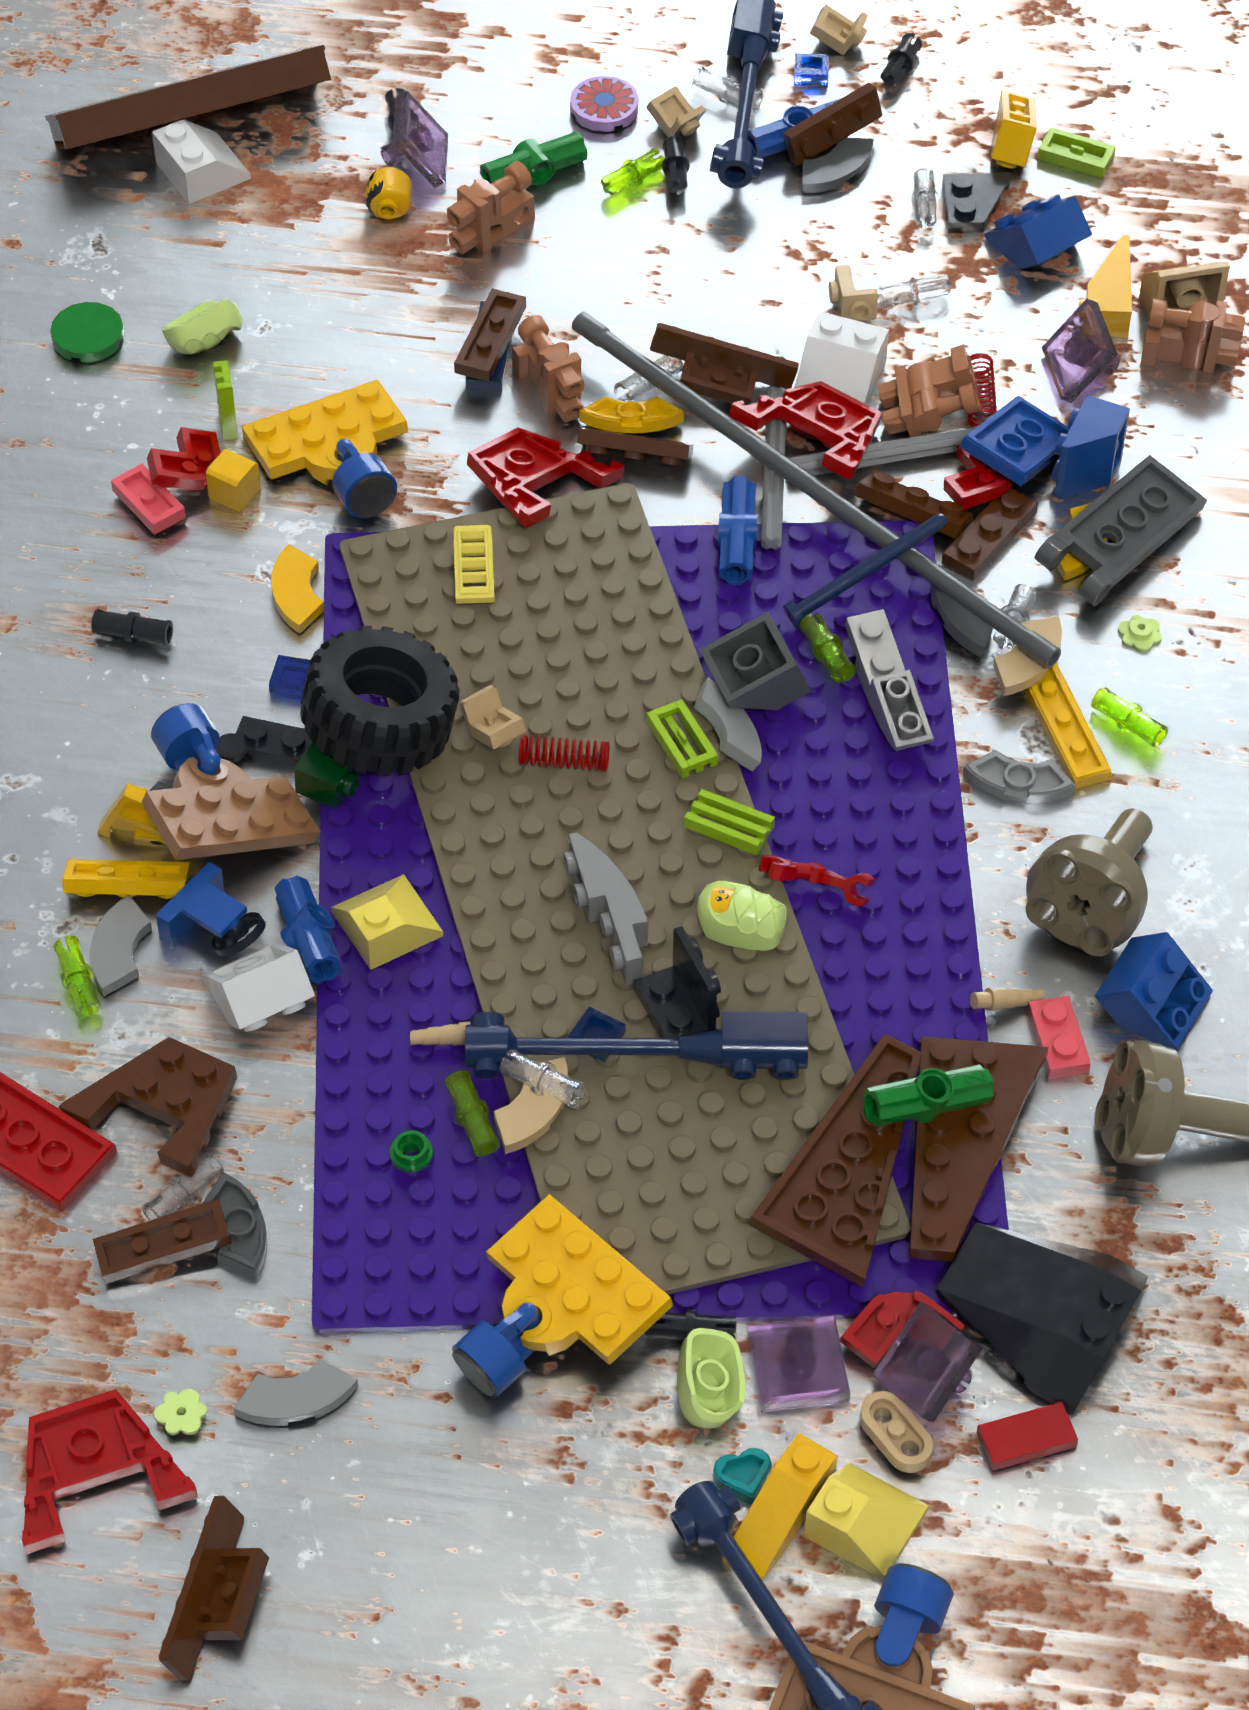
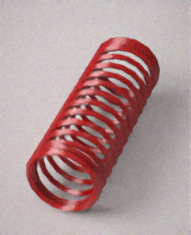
(991, 386)
(602, 763)

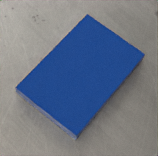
(1016, 440)

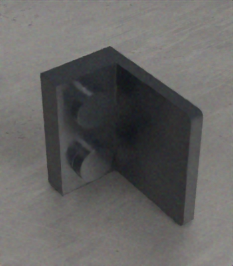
(682, 996)

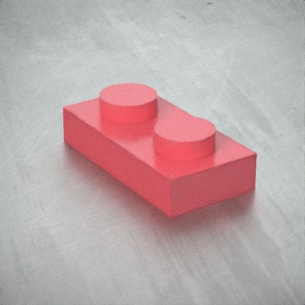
(149, 502)
(1058, 1029)

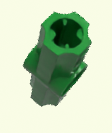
(539, 159)
(947, 1093)

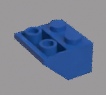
(1039, 231)
(1091, 447)
(1154, 990)

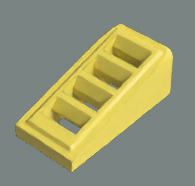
(473, 541)

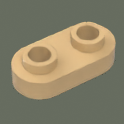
(898, 1434)

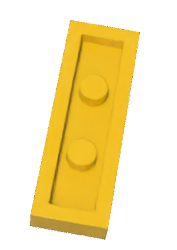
(125, 877)

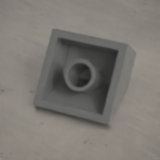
(755, 667)

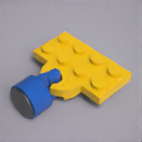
(336, 443)
(561, 1291)

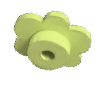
(1140, 632)
(185, 1403)

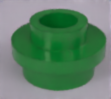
(411, 1142)

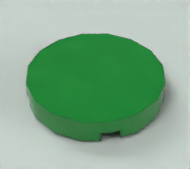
(87, 331)

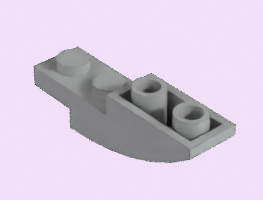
(886, 683)
(611, 900)

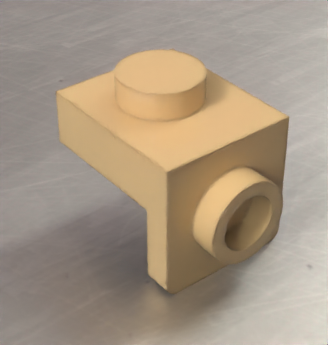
(838, 30)
(675, 113)
(850, 302)
(490, 720)

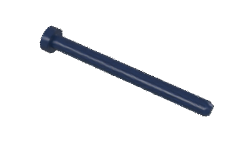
(798, 611)

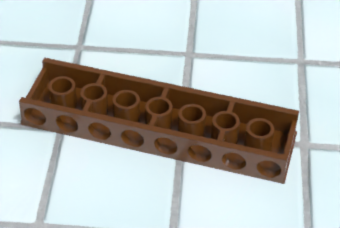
(188, 97)

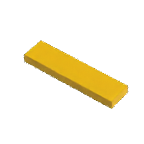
(1068, 730)

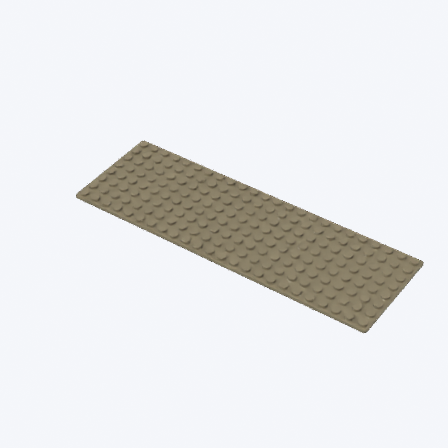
(580, 646)

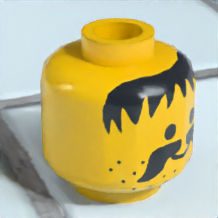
(388, 191)

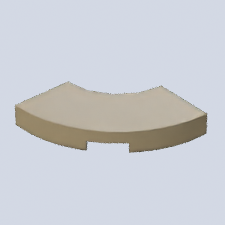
(1018, 670)
(528, 1115)

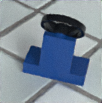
(208, 905)

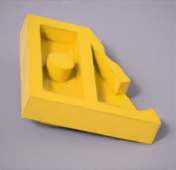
(130, 815)

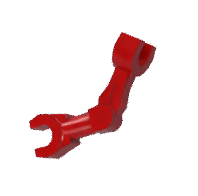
(783, 869)

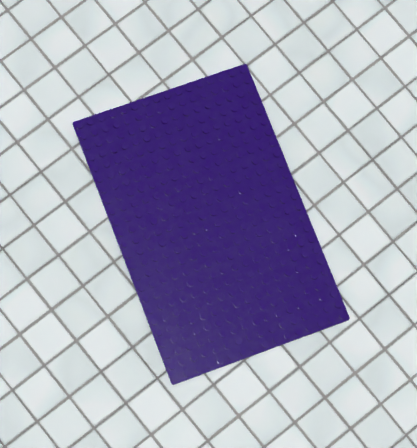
(414, 1245)

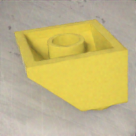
(387, 921)
(863, 1519)

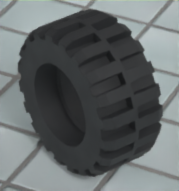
(370, 734)

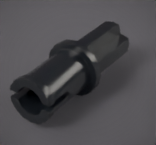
(900, 60)
(675, 164)

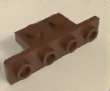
(720, 367)
(215, 1592)

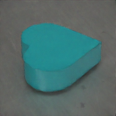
(743, 1473)

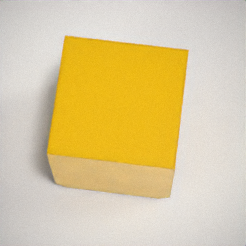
(232, 480)

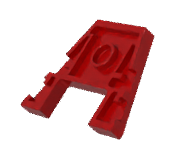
(822, 412)
(525, 461)
(86, 1448)

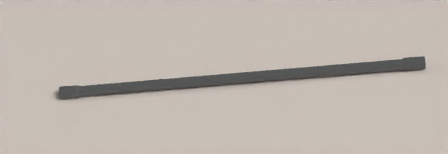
(1027, 640)

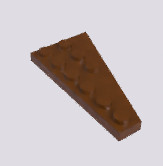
(965, 1145)
(840, 1178)

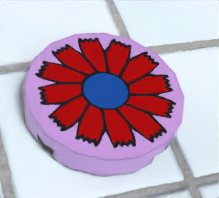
(604, 103)

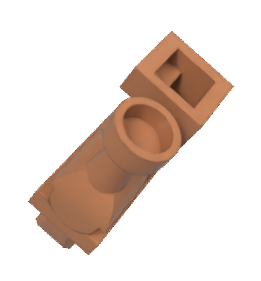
(491, 210)
(1192, 335)
(549, 368)
(929, 393)

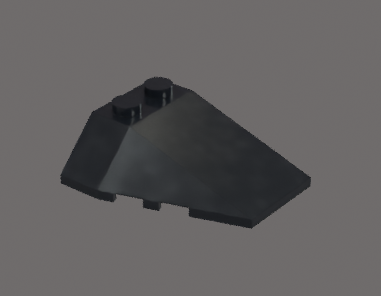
(1042, 1306)

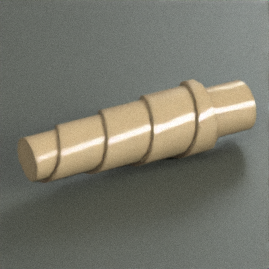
(1000, 998)
(444, 1035)

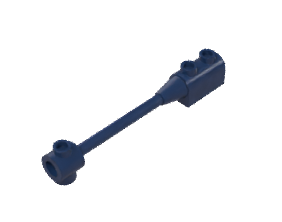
(751, 38)
(742, 1044)
(709, 1518)

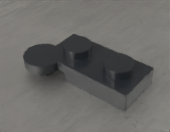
(265, 742)

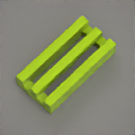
(1076, 152)
(225, 400)
(694, 762)
(733, 817)

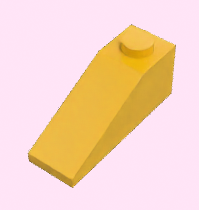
(1013, 129)
(1112, 289)
(783, 1502)

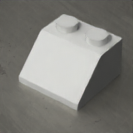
(196, 160)
(844, 355)
(259, 986)

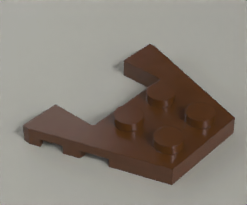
(170, 1085)

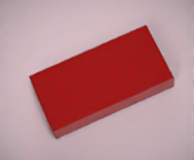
(1027, 1436)

